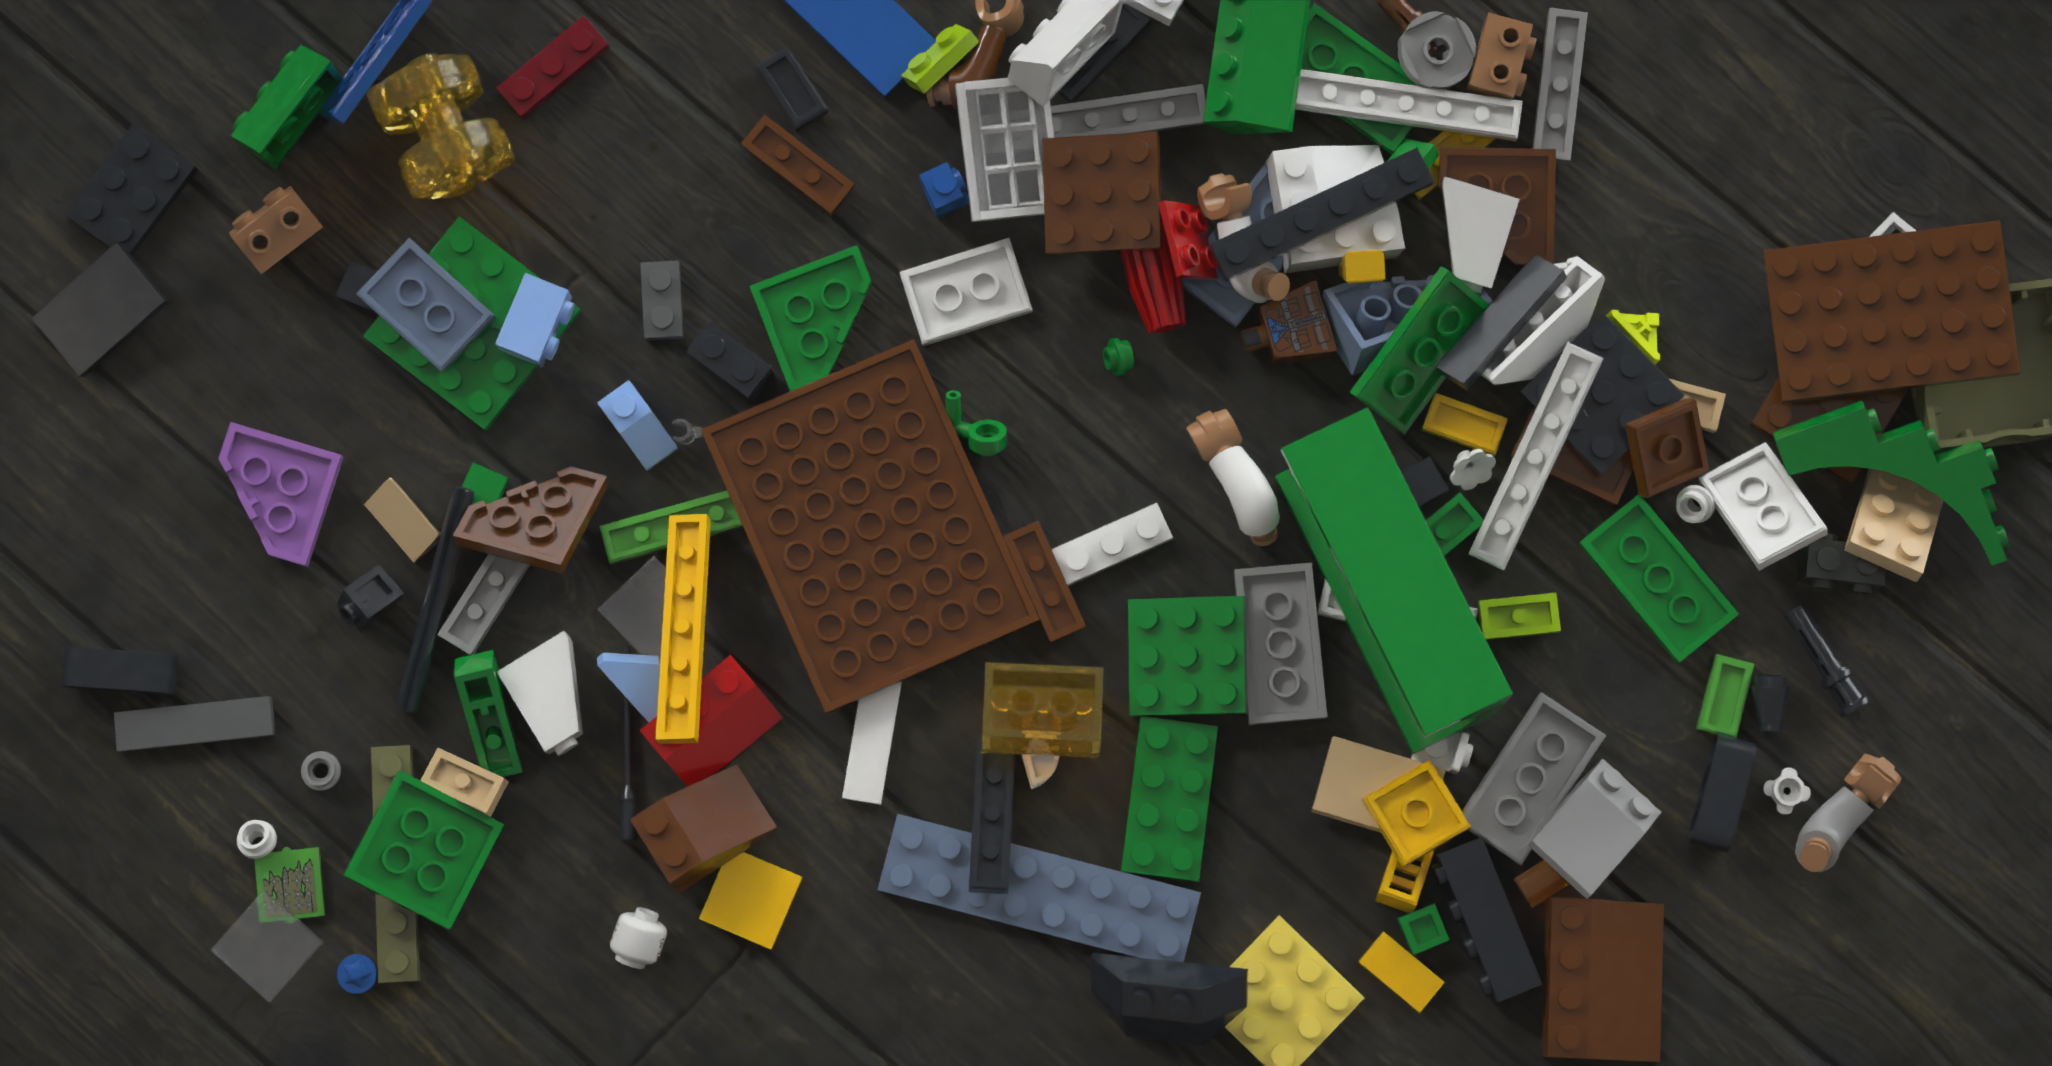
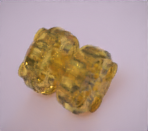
(429, 100)

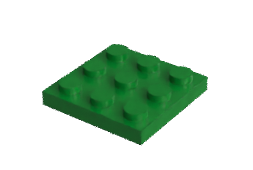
(1187, 656)
(423, 850)

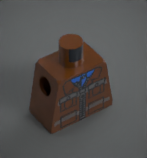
(1293, 328)

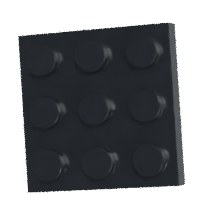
(1621, 392)

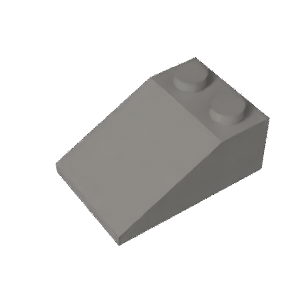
(1594, 828)

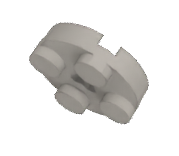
(1445, 31)

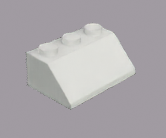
(1062, 46)

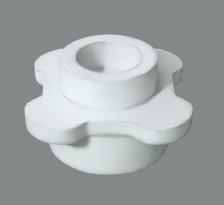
(1798, 791)

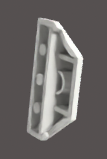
(1553, 325)

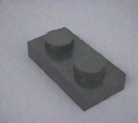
(662, 300)

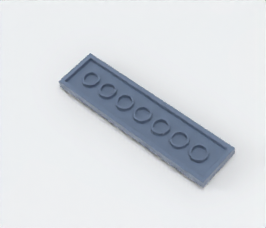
(1044, 893)

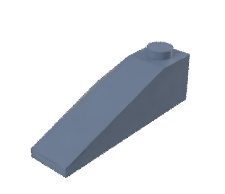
(1367, 315)

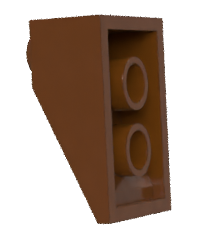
(703, 826)

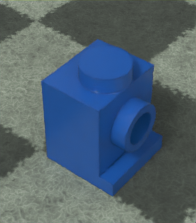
(944, 189)

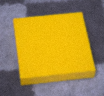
(1416, 813)
(751, 899)

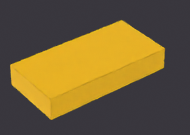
(1464, 424)
(1401, 972)

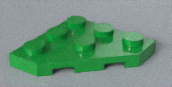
(812, 313)

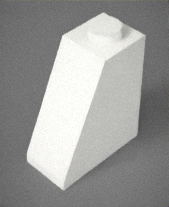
(1476, 230)
(547, 693)

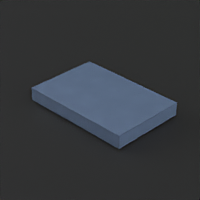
(426, 305)

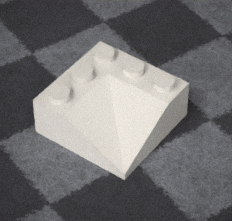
(1313, 169)

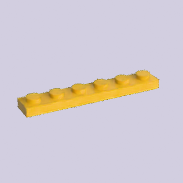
(683, 629)

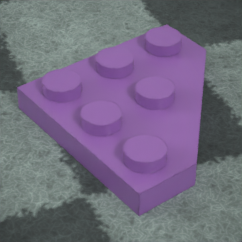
(281, 488)

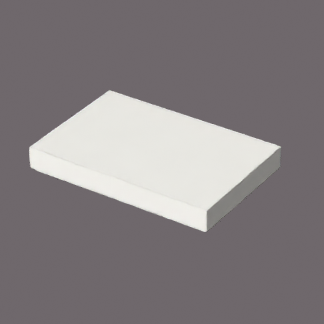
(965, 292)
(1763, 506)

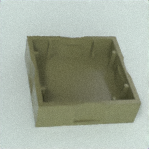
(2004, 407)

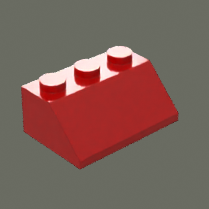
(730, 721)

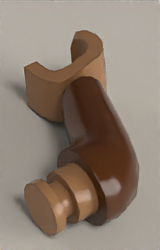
(985, 56)

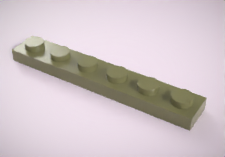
(395, 925)

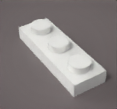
(1112, 544)

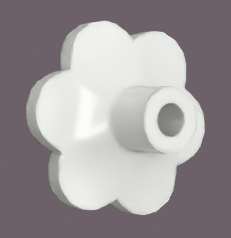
(1472, 468)

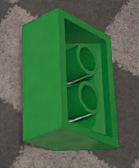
(286, 106)

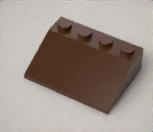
(1602, 979)

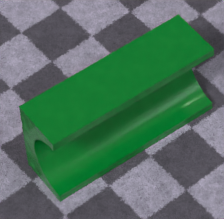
(1391, 581)

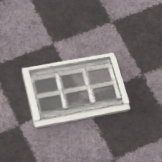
(1002, 148)

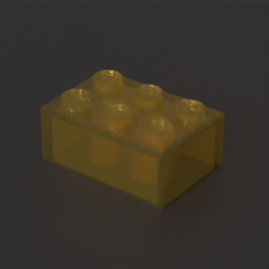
(1042, 710)

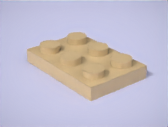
(1894, 524)

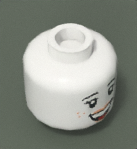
(638, 938)

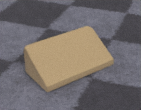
(403, 520)

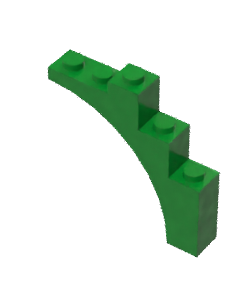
(1955, 475)

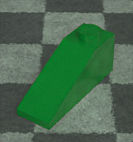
(487, 713)

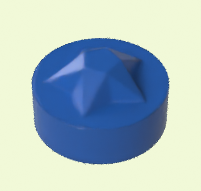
(357, 973)

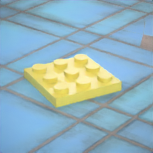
(1291, 997)

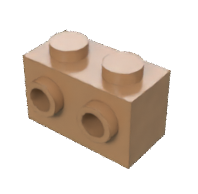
(1500, 58)
(278, 233)

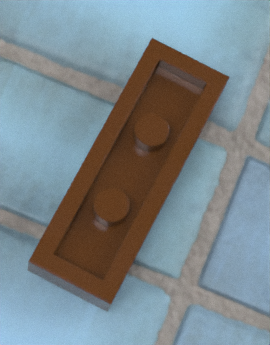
(797, 165)
(1044, 582)

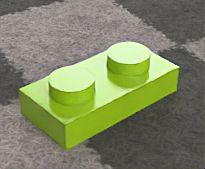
(933, 64)
(1519, 616)

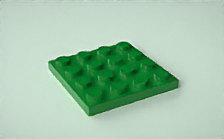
(483, 376)

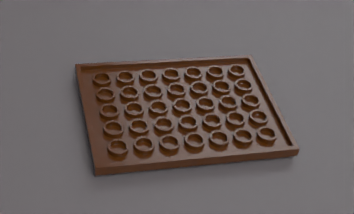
(869, 526)

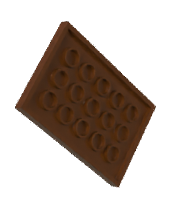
(1891, 312)

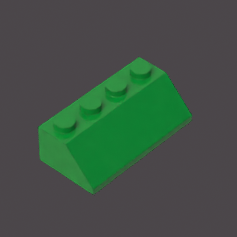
(1256, 65)

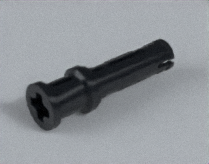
(1835, 676)

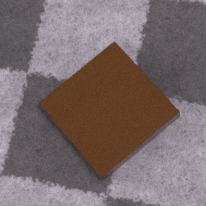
(1667, 447)

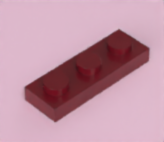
(553, 67)

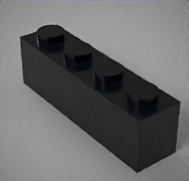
(1487, 921)

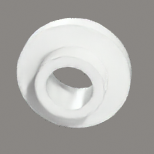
(1688, 510)
(252, 830)

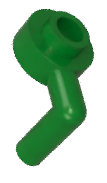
(983, 436)

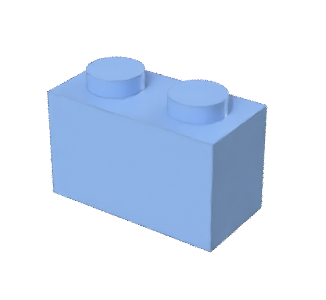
(535, 320)

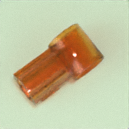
(1539, 883)

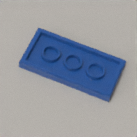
(869, 35)
(373, 59)

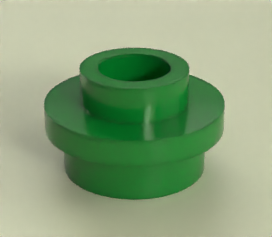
(1118, 356)

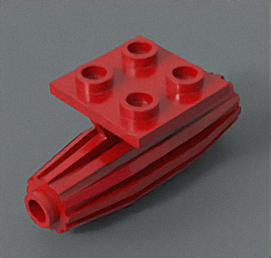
(1157, 274)

